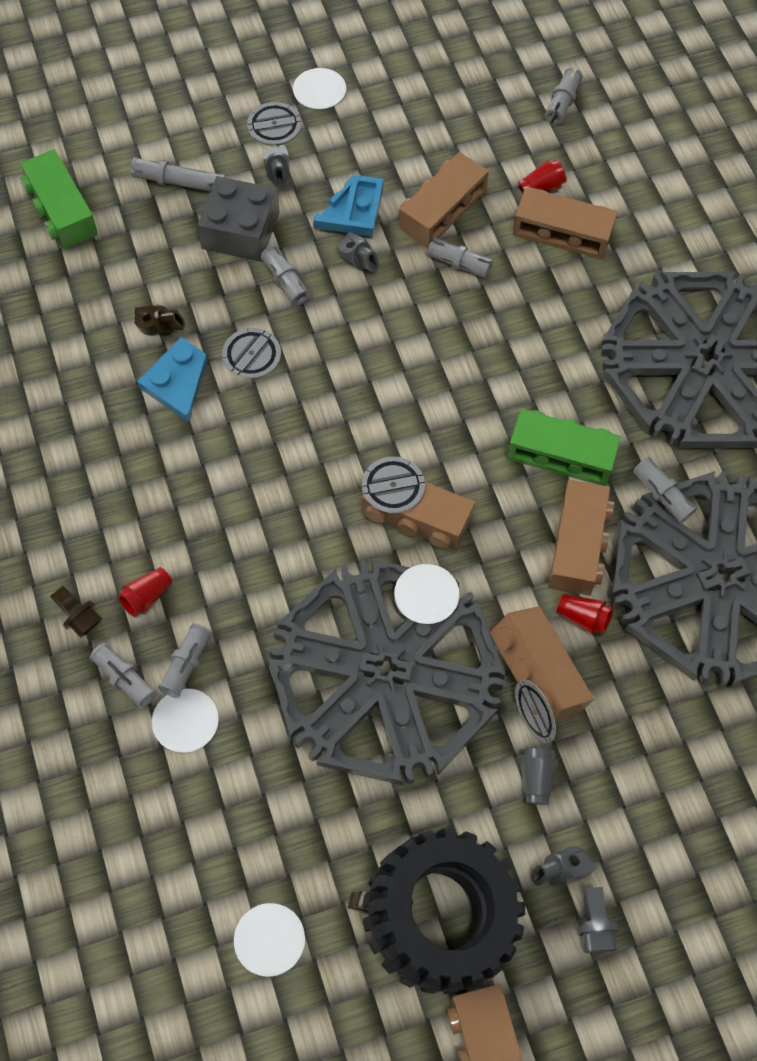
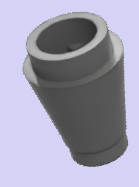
(538, 774)

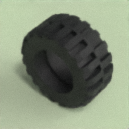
(492, 900)

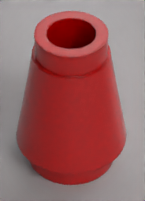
(546, 177)
(143, 592)
(586, 613)

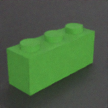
(57, 199)
(563, 447)

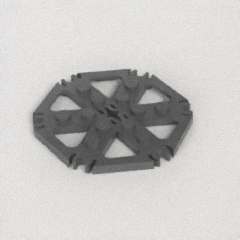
(686, 347)
(692, 584)
(361, 694)

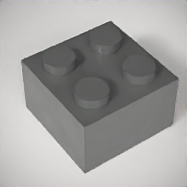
(238, 218)

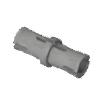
(563, 95)
(460, 258)
(285, 275)
(664, 490)
(187, 658)
(106, 659)

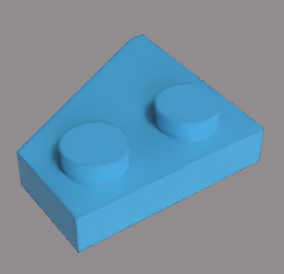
(353, 207)
(176, 378)

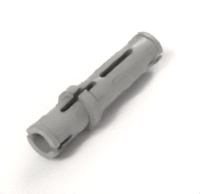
(172, 174)

